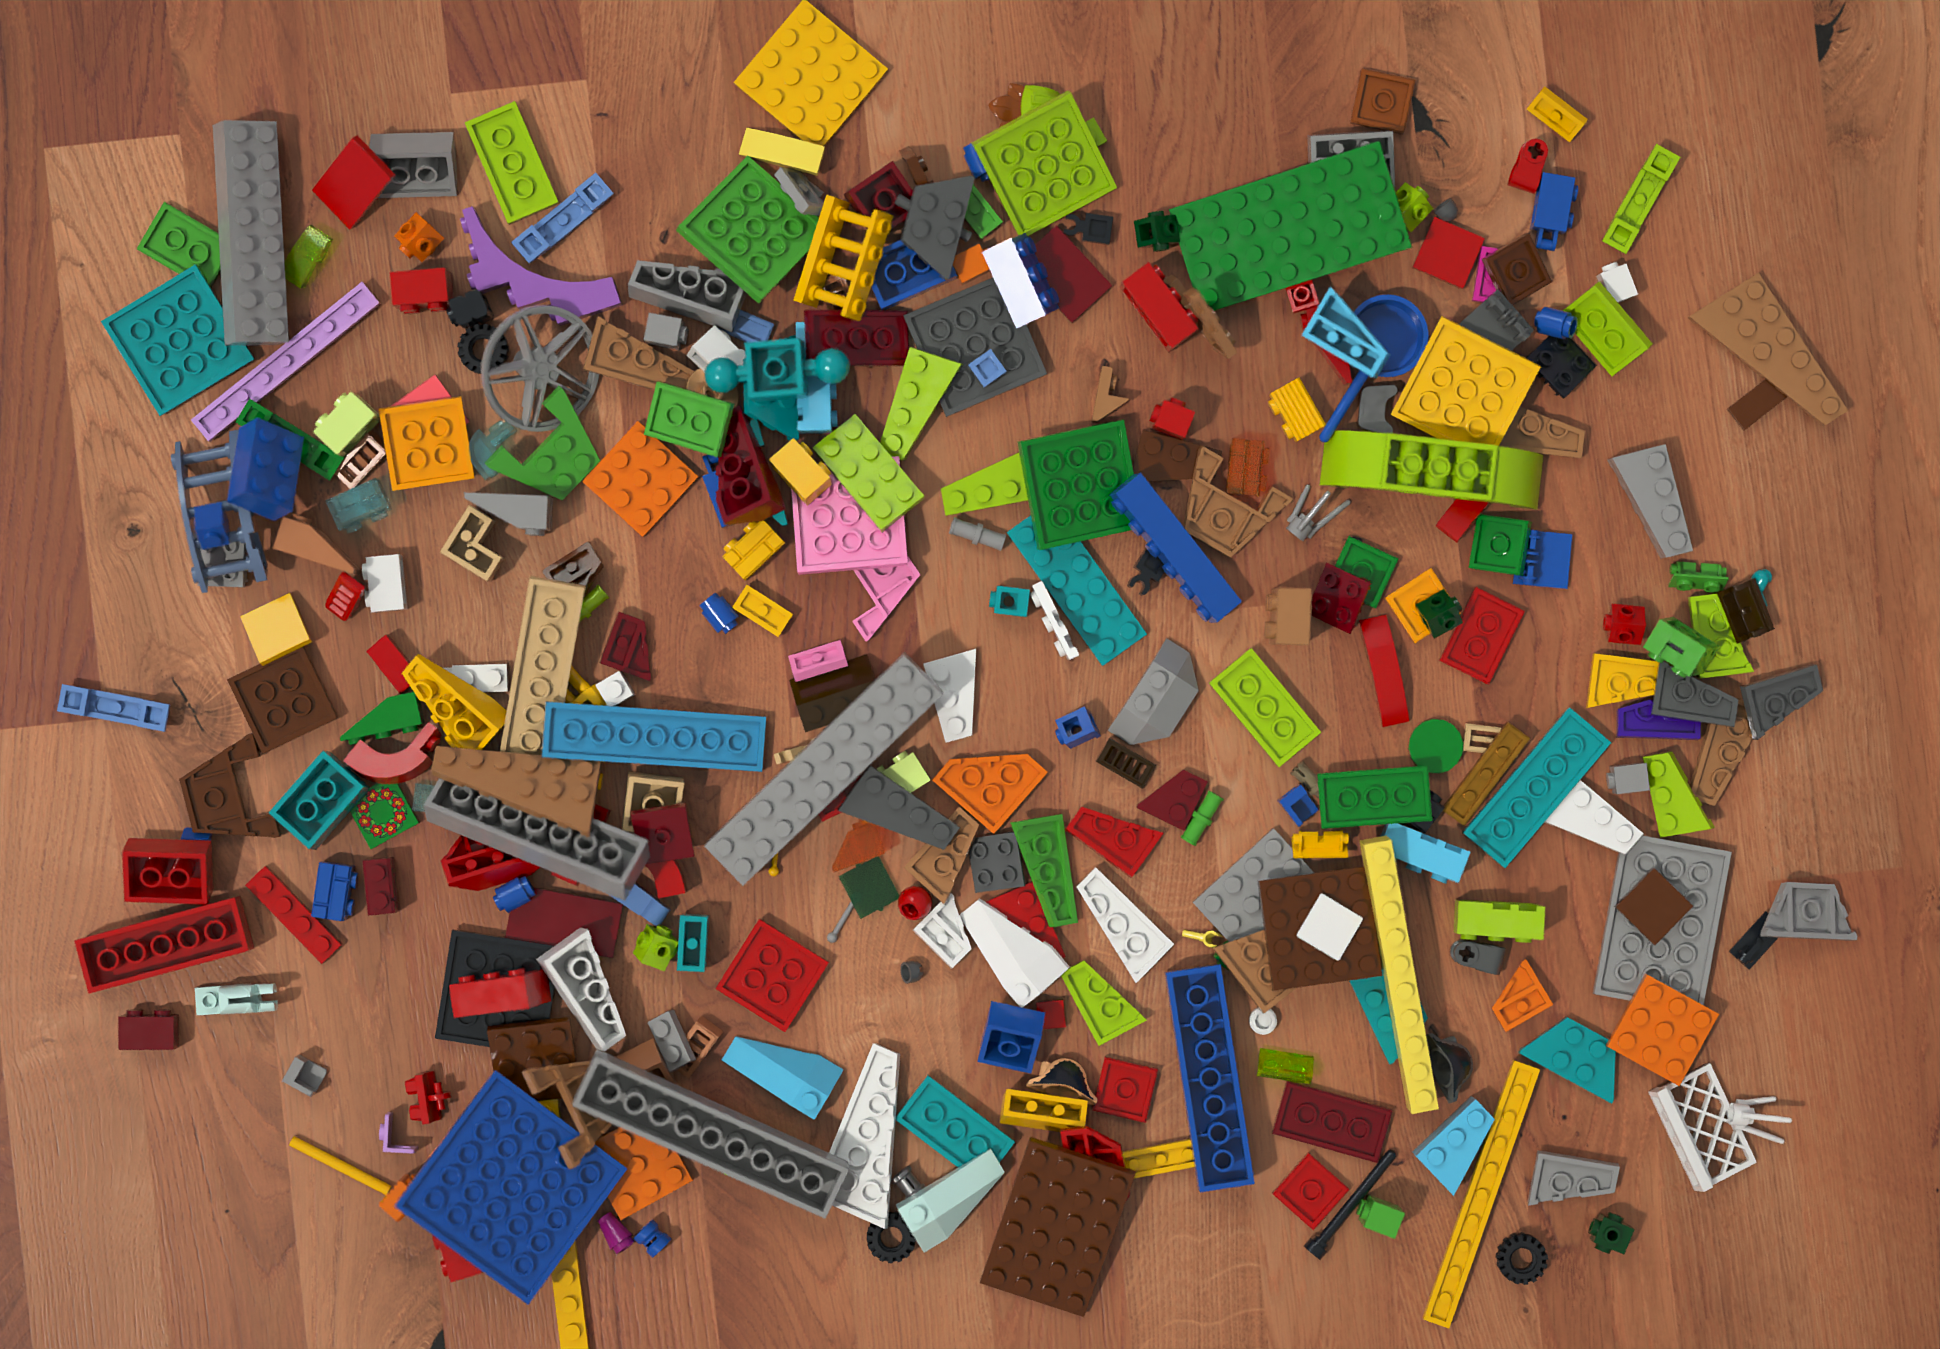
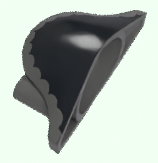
(1450, 1064)

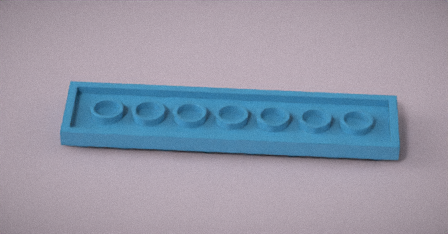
(653, 736)

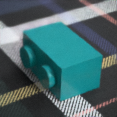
(693, 942)

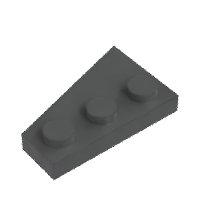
(1691, 699)

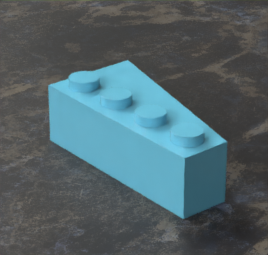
(816, 411)

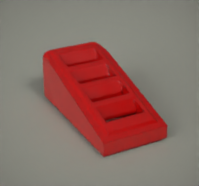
(345, 596)

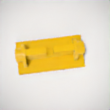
(1310, 845)

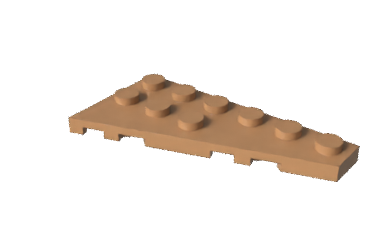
(1765, 340)
(1249, 965)

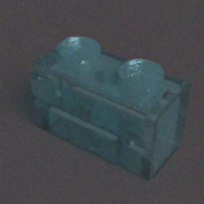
(359, 505)

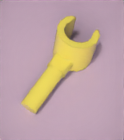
(1206, 938)

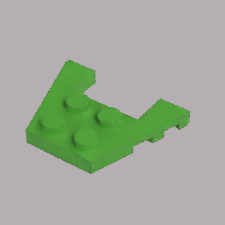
(559, 460)

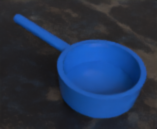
(1401, 332)

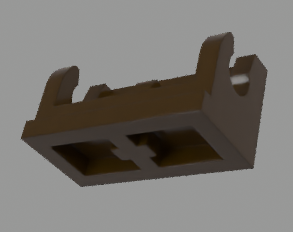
(1745, 610)

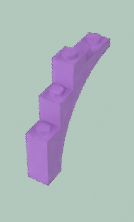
(528, 288)

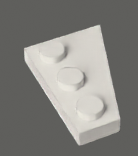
(956, 679)

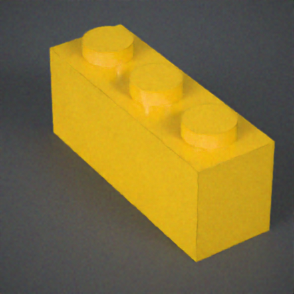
(1042, 1111)

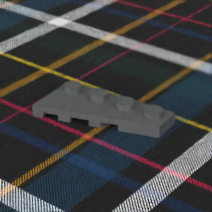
(891, 806)

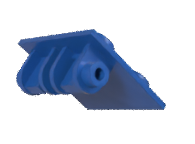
(1546, 560)

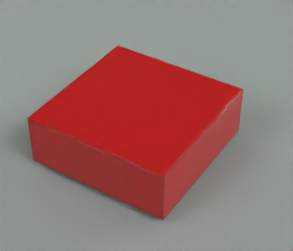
(1053, 1013)

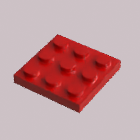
(772, 975)

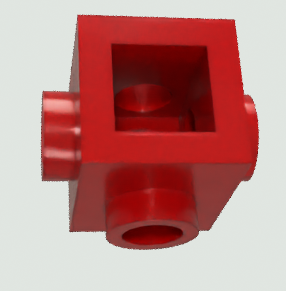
(1625, 624)

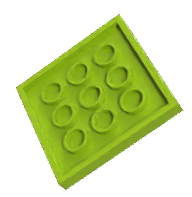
(1044, 164)

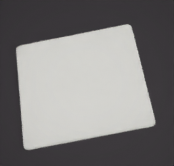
(1329, 927)

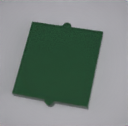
(869, 887)

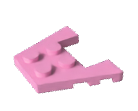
(886, 589)

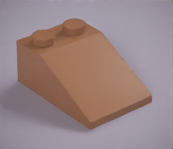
(311, 543)

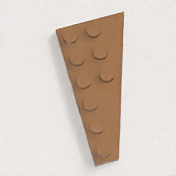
(531, 783)

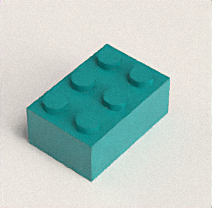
(319, 800)

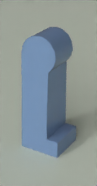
(645, 904)

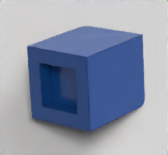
(1298, 805)

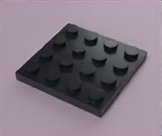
(482, 954)

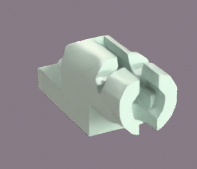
(234, 999)

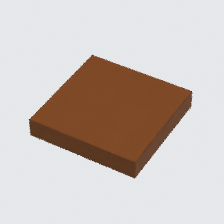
(1382, 101)

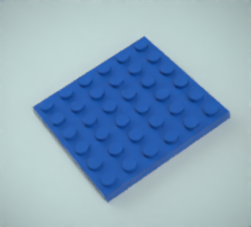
(504, 1190)

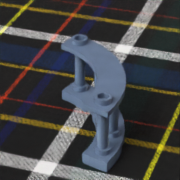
(256, 561)

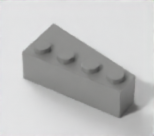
(689, 292)

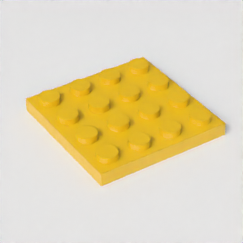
(810, 75)
(1465, 387)

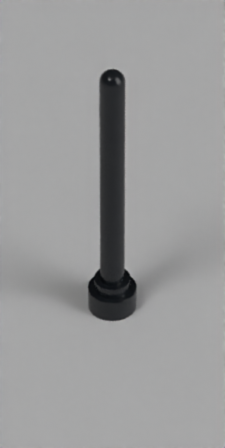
(1318, 1245)

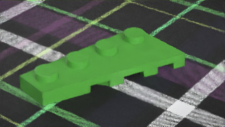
(1047, 860)

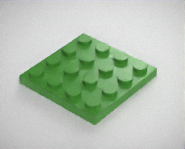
(750, 229)

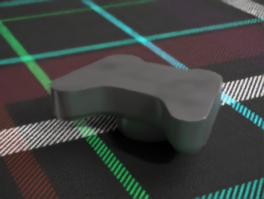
(1372, 408)

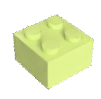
(346, 423)

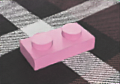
(818, 660)

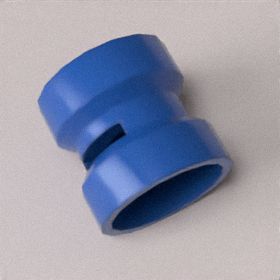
(647, 1233)

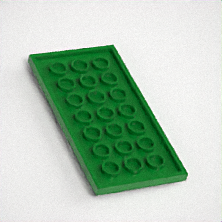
(1291, 227)

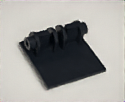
(1561, 364)

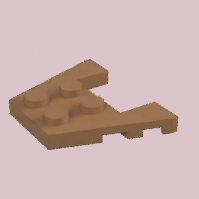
(1208, 320)
(1219, 517)
(567, 1081)

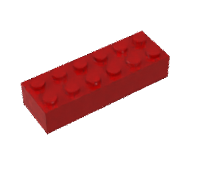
(164, 944)

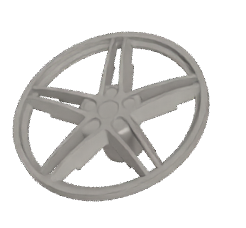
(536, 367)

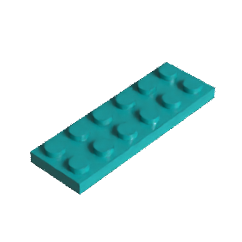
(1081, 593)
(1536, 787)

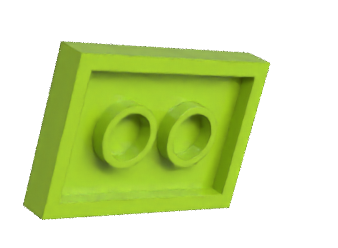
(1607, 329)

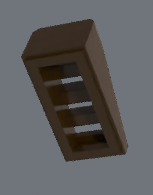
(1107, 749)

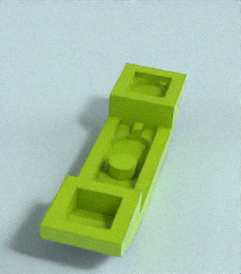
(1640, 198)

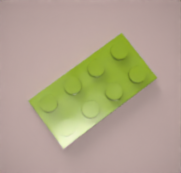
(511, 162)
(868, 473)
(1264, 707)

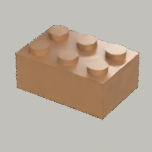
(1288, 616)

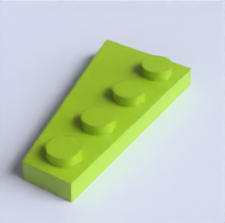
(987, 488)

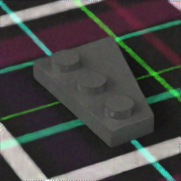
(1776, 697)

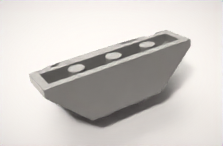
(1158, 697)

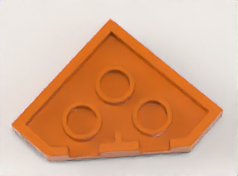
(990, 785)

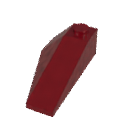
(745, 480)

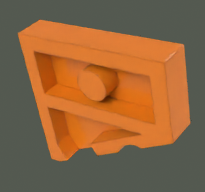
(1521, 998)

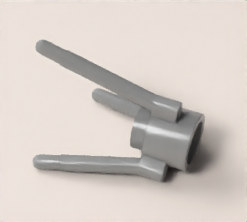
(1302, 525)

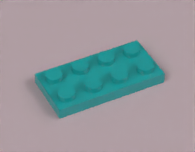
(951, 1124)

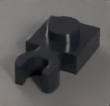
(1095, 228)
(1148, 568)

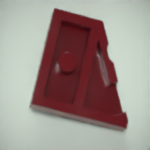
(627, 647)
(1175, 799)

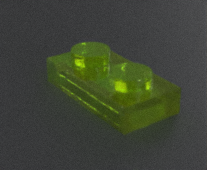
(1285, 1066)

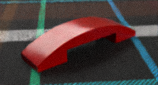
(1385, 670)

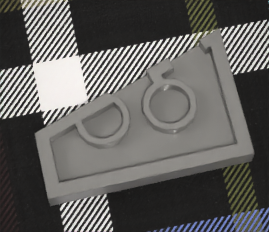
(1569, 1176)

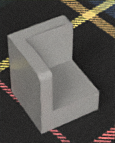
(304, 1075)

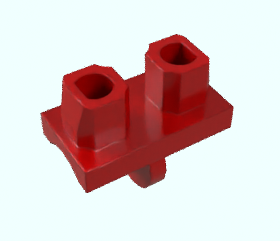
(429, 1096)

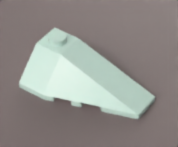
(944, 1204)

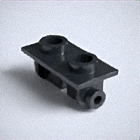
(1751, 944)

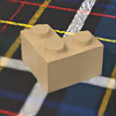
(466, 544)

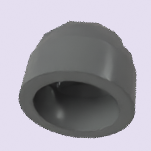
(1446, 210)
(911, 971)

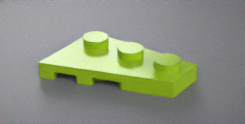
(1672, 798)

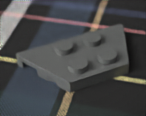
(937, 221)

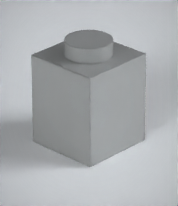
(1628, 778)

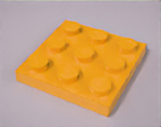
(426, 443)

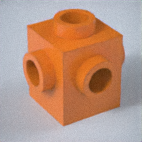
(418, 238)

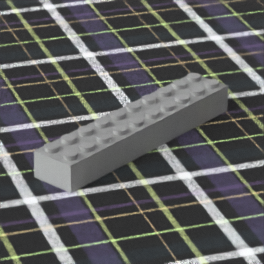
(823, 768)
(710, 1133)

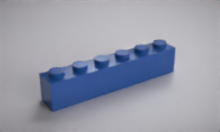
(1175, 548)

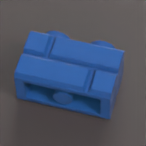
(334, 891)

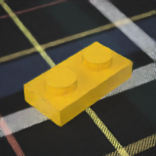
(1557, 114)
(762, 610)

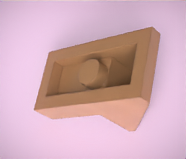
(1106, 403)

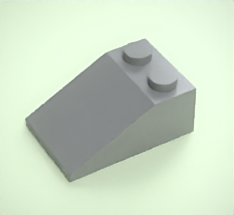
(523, 511)

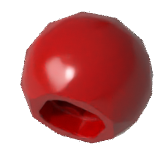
(914, 903)

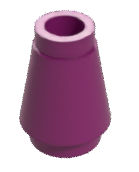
(615, 1233)

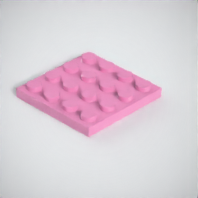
(840, 536)

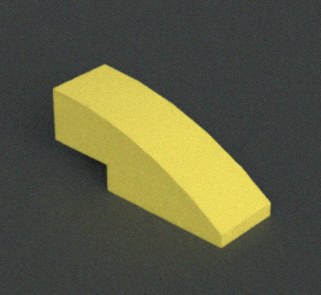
(782, 151)

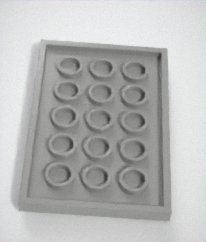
(1686, 951)

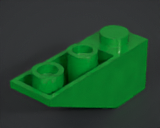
(392, 714)

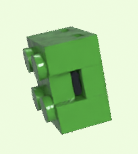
(1681, 647)

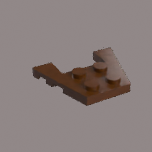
(215, 797)

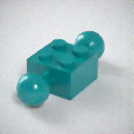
(776, 370)

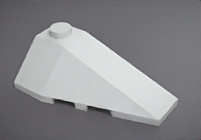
(1016, 957)

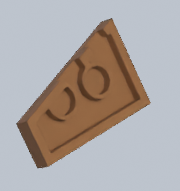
(940, 868)

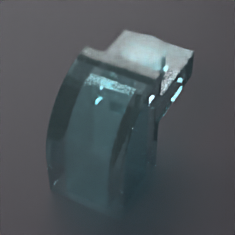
(483, 446)

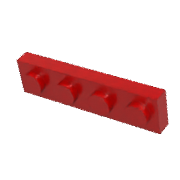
(293, 914)

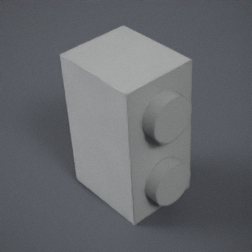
(665, 331)

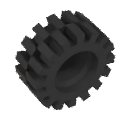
(468, 340)
(886, 1253)
(1537, 1264)

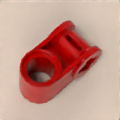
(1527, 170)

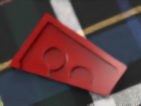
(1113, 839)

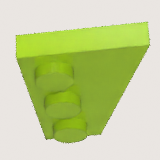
(1710, 620)
(1099, 1003)

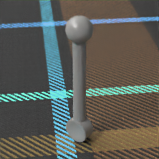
(832, 936)

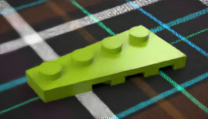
(919, 391)

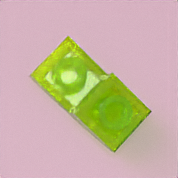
(305, 254)

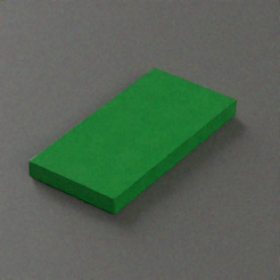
(1374, 797)

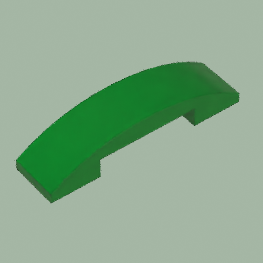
(314, 453)

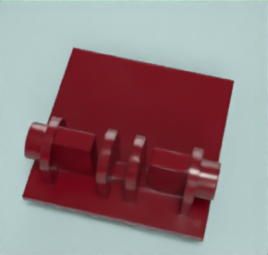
(1339, 598)

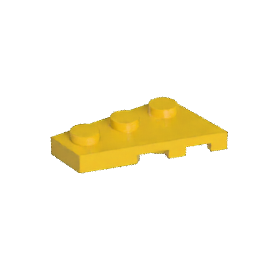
(1620, 679)

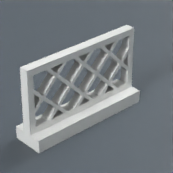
(1686, 1143)

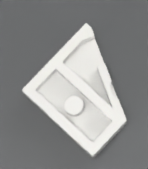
(945, 932)

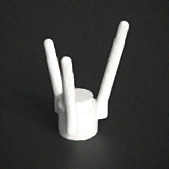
(1741, 1114)

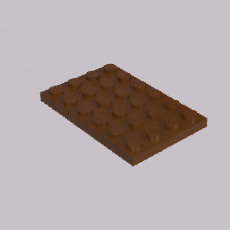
(1057, 1226)

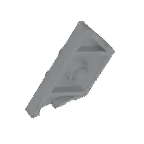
(1808, 913)

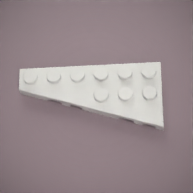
(868, 1139)

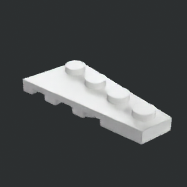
(1127, 928)

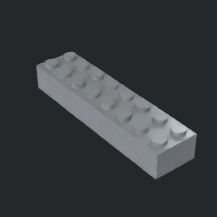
(250, 233)
(605, 861)

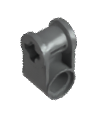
(1482, 956)

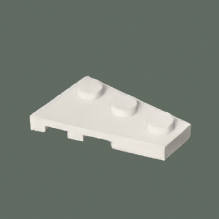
(1052, 621)
(1594, 819)

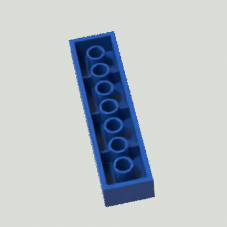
(1209, 1078)

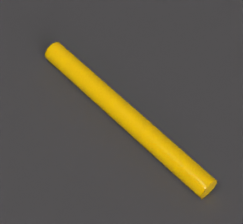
(340, 1165)

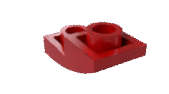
(1302, 296)
(1460, 517)

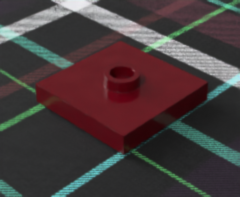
(666, 831)

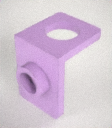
(385, 1134)

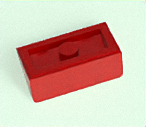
(390, 661)

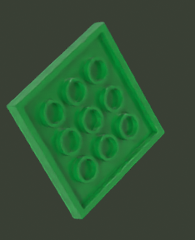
(1071, 482)

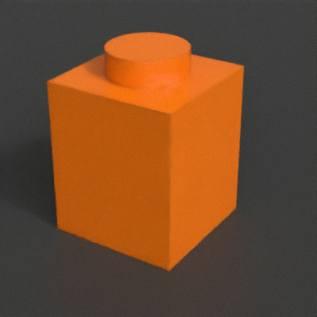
(970, 264)

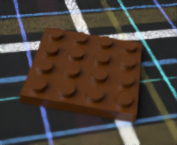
(1285, 908)

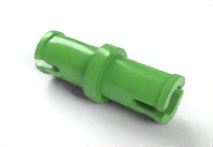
(1202, 818)

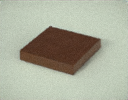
(1517, 269)
(1653, 906)

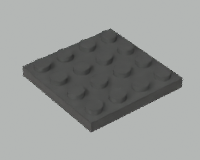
(965, 329)

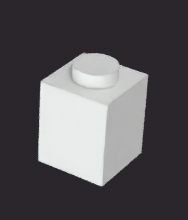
(1618, 281)
(615, 689)

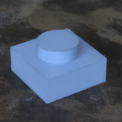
(987, 368)

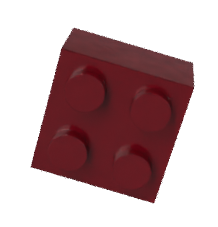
(880, 194)

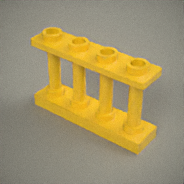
(821, 253)

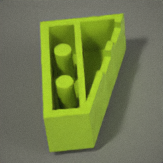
(1499, 920)

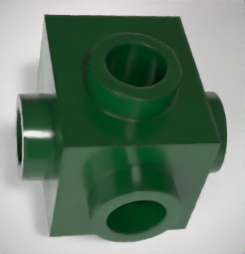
(1156, 231)
(1440, 613)
(1618, 1238)

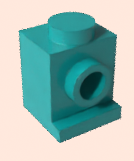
(1020, 597)

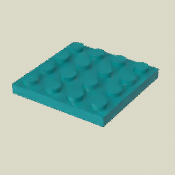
(176, 340)

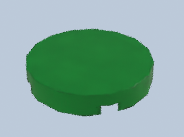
(1435, 745)

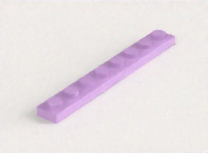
(286, 360)

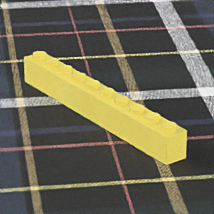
(1399, 974)

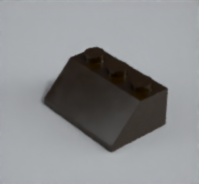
(828, 694)

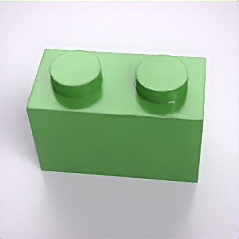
(1380, 1216)

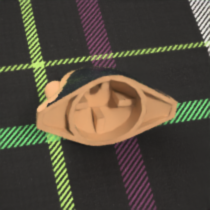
(1063, 1079)

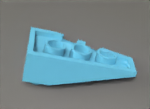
(789, 1074)

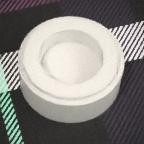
(1261, 1022)

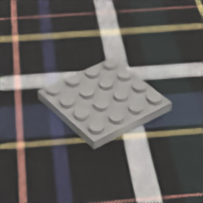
(1234, 898)

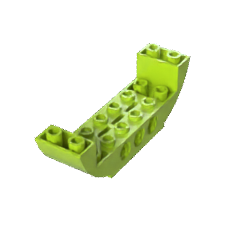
(1432, 467)

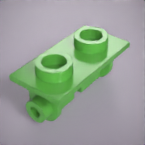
(1710, 578)

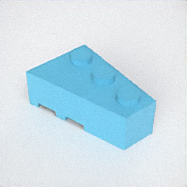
(1345, 335)
(1426, 853)
(1455, 1143)

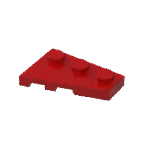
(1025, 911)

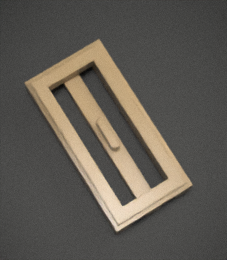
(1468, 737)

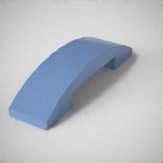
(563, 219)
(113, 707)

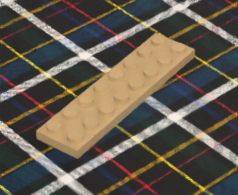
(541, 661)

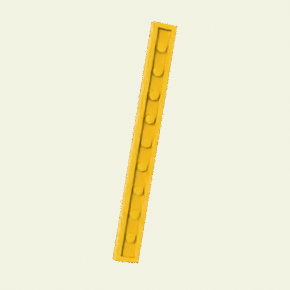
(1481, 1194)
(568, 1287)

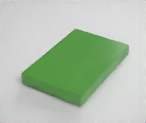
(181, 243)
(688, 419)

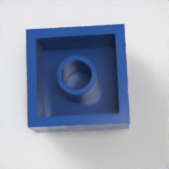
(1011, 1037)

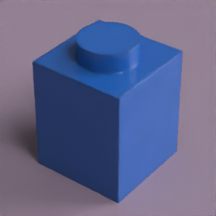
(211, 525)

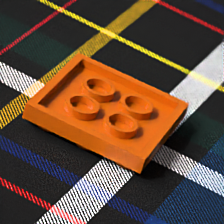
(640, 479)
(1662, 1029)
(650, 1171)

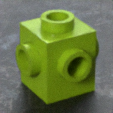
(1413, 205)
(656, 946)

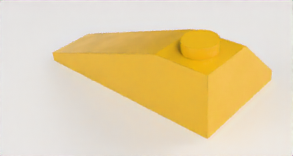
(460, 709)

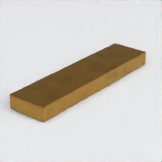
(1485, 773)

